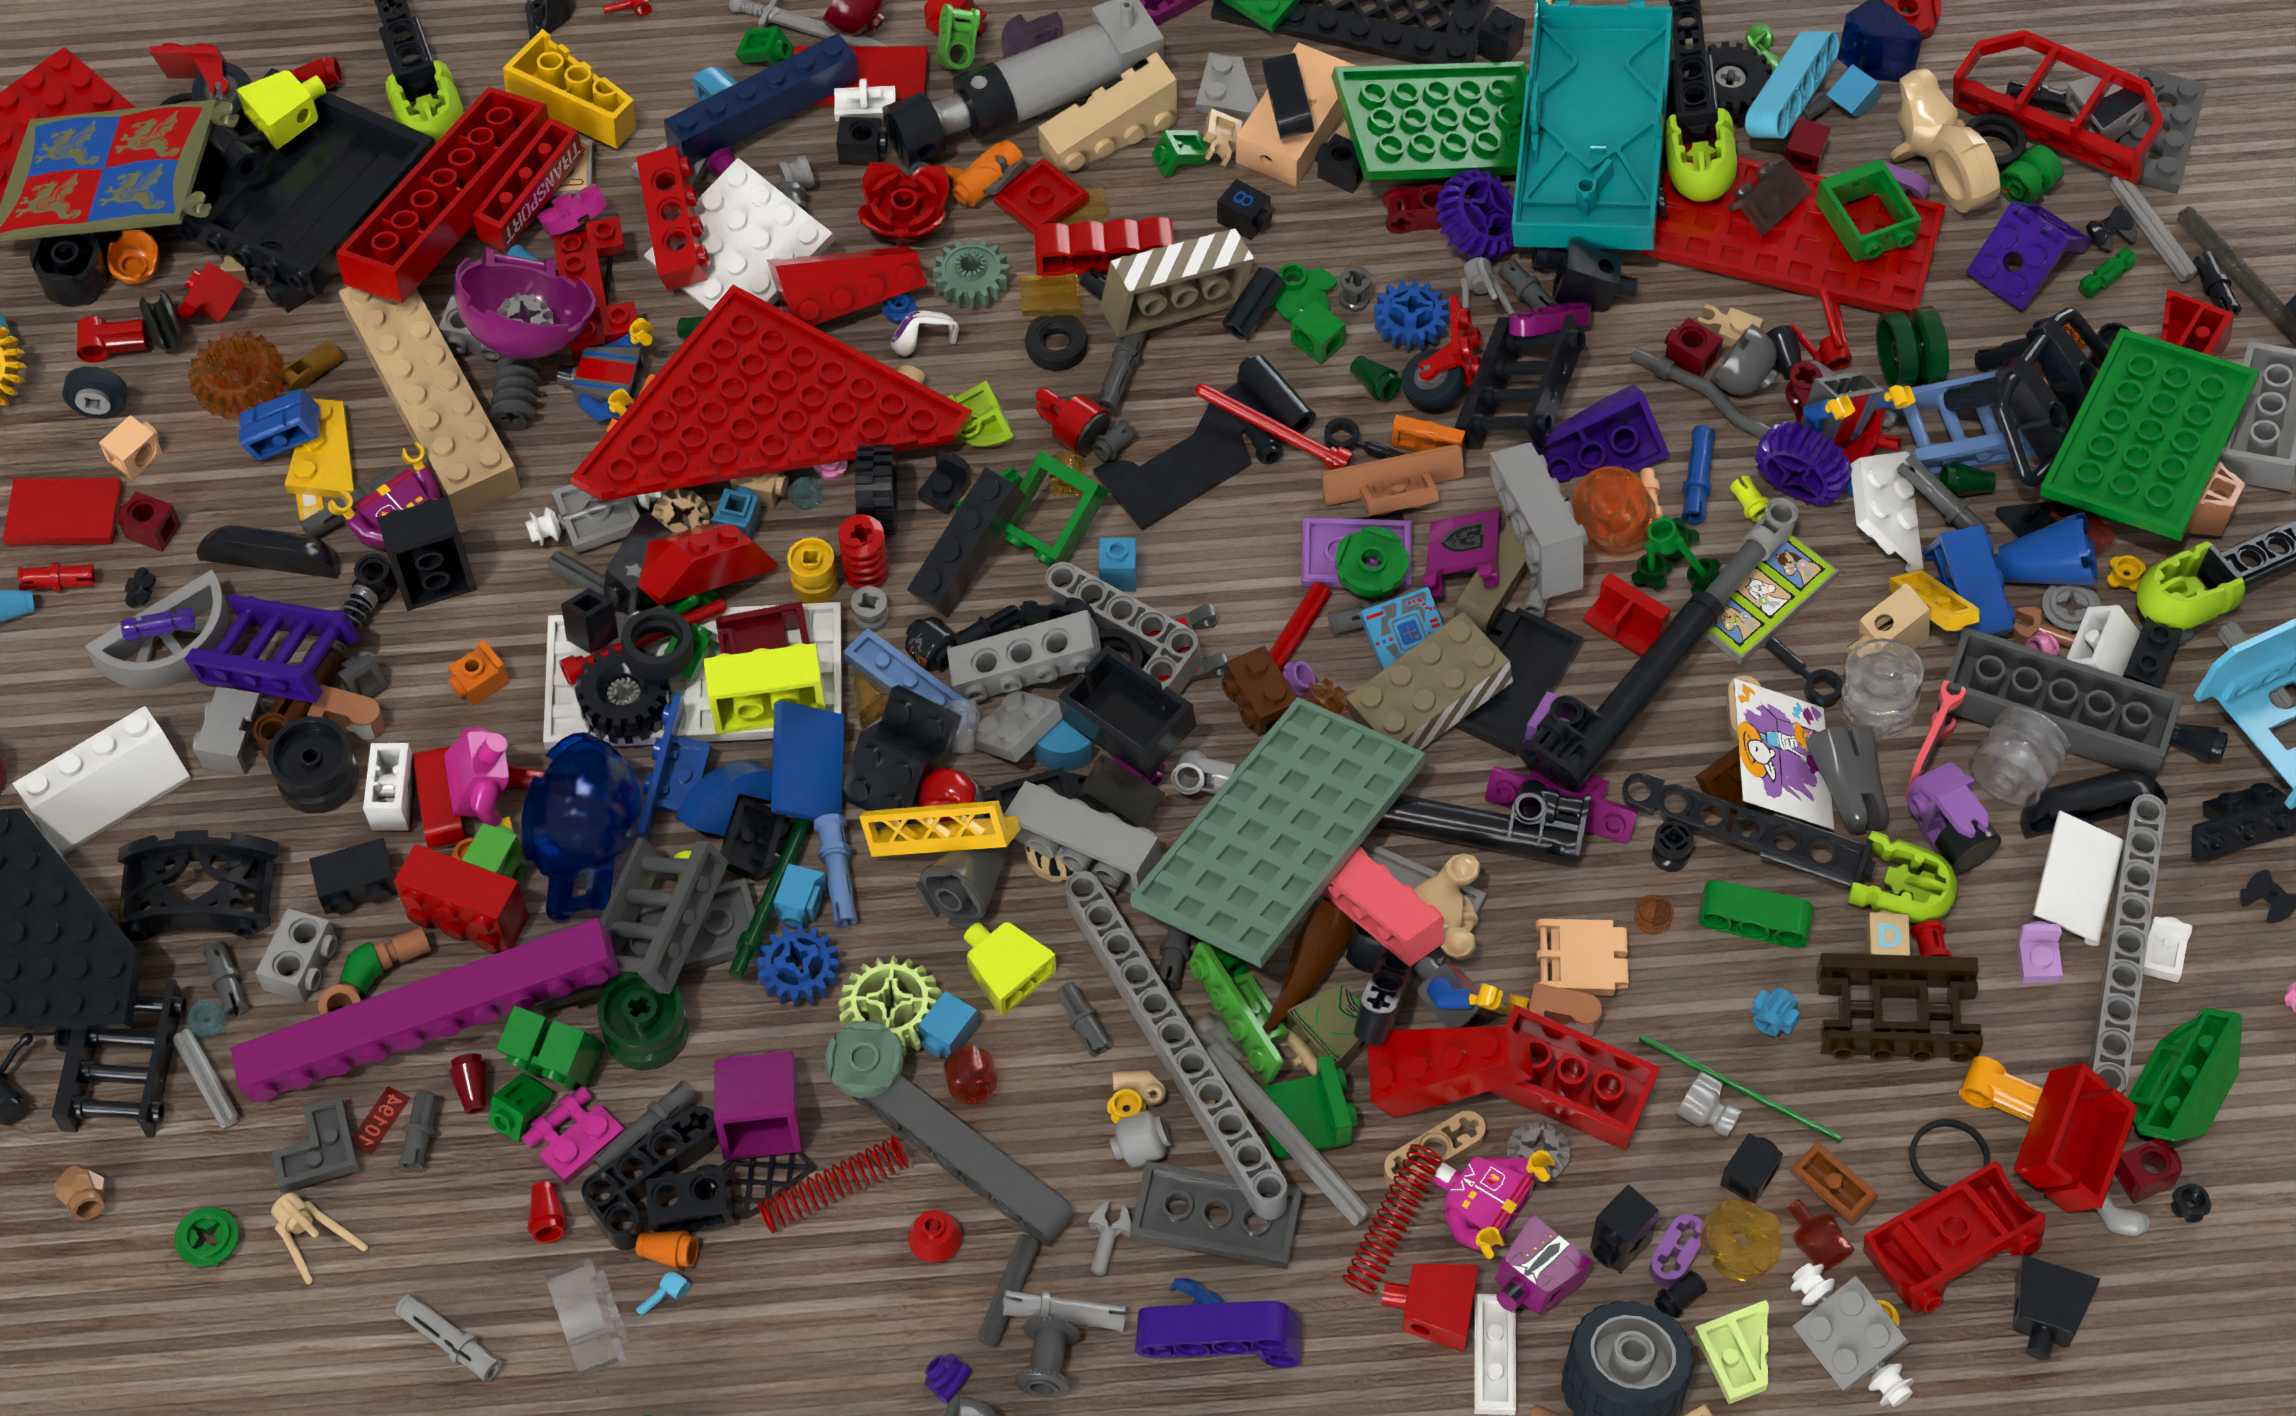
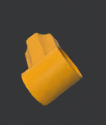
(1990, 1085)

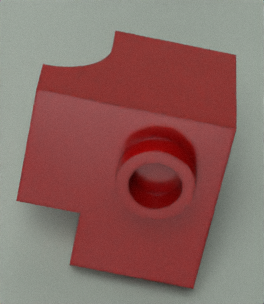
(209, 293)

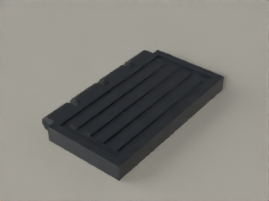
(1538, 661)

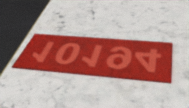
(379, 1120)

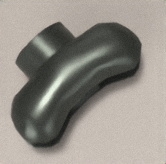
(163, 322)

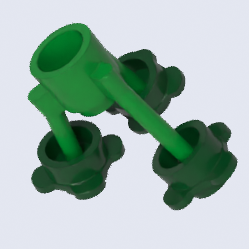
(1673, 538)

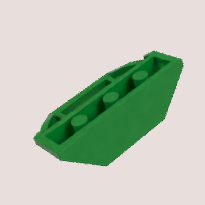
(2188, 1076)

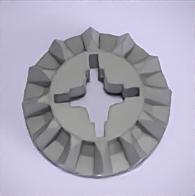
(533, 306)
(2057, 597)
(1553, 1140)

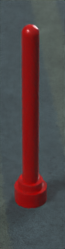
(1333, 458)
(572, 665)

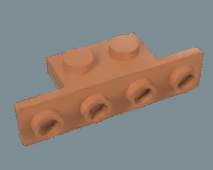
(1394, 481)

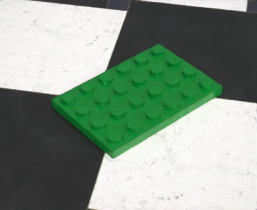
(1433, 117)
(2150, 434)

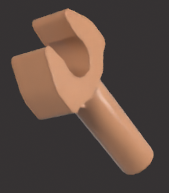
(2033, 617)

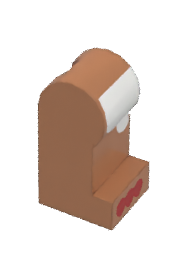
(350, 712)
(1568, 1007)

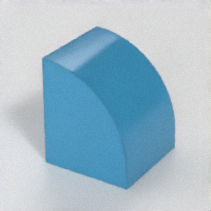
(711, 81)
(1855, 91)
(1063, 748)

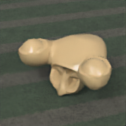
(1457, 910)

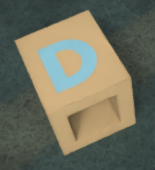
(1887, 934)

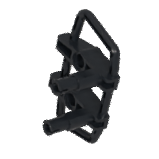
(2036, 406)

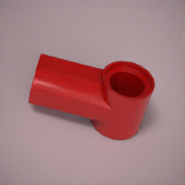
(99, 338)

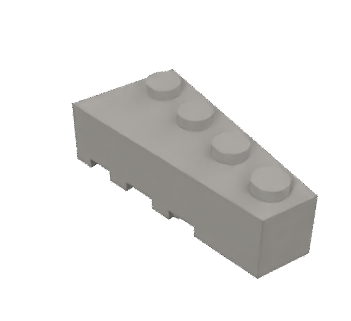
(1540, 518)
(1084, 838)

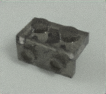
(1770, 195)

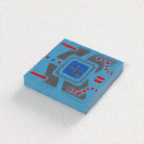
(1400, 625)

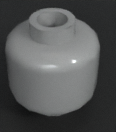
(1140, 1139)

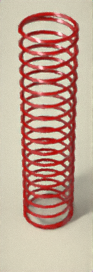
(1426, 1158)
(766, 1214)

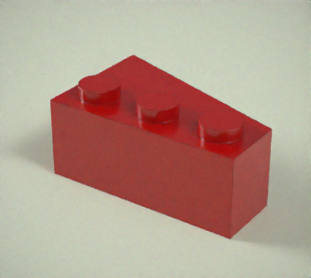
(2196, 324)

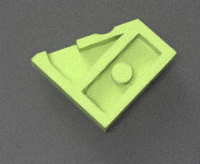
(1737, 1350)

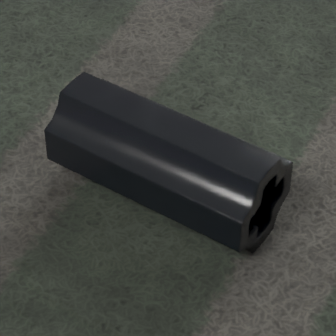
(1253, 303)

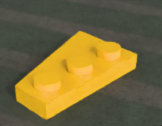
(324, 463)

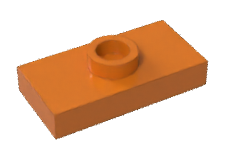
(1423, 435)

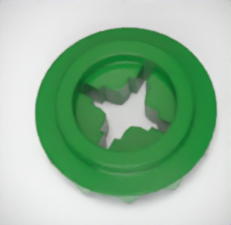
(206, 1221)

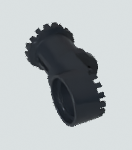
(1033, 613)

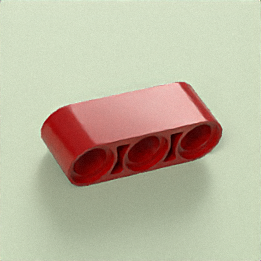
(438, 821)

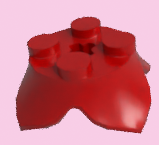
(903, 205)

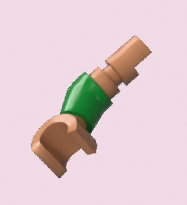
(367, 964)

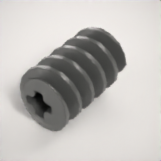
(514, 392)

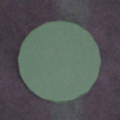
(864, 1059)

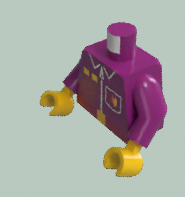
(399, 493)

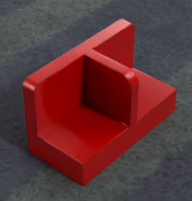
(1627, 615)

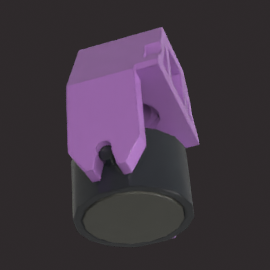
(1952, 817)

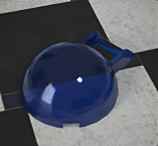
(580, 821)

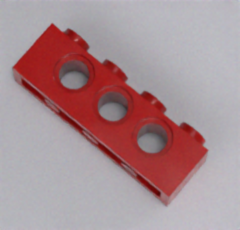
(656, 173)

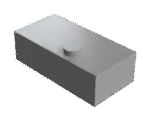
(2265, 436)

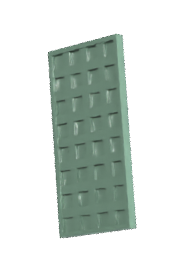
(1278, 831)

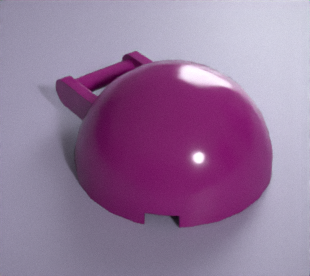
(487, 282)

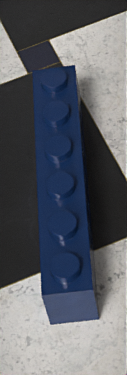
(762, 99)

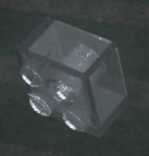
(588, 1316)

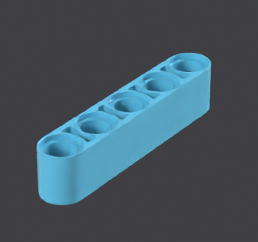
(1792, 84)

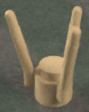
(296, 1217)

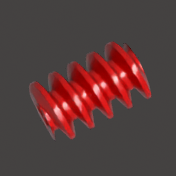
(863, 551)

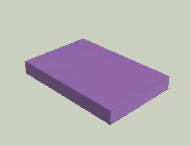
(1323, 537)

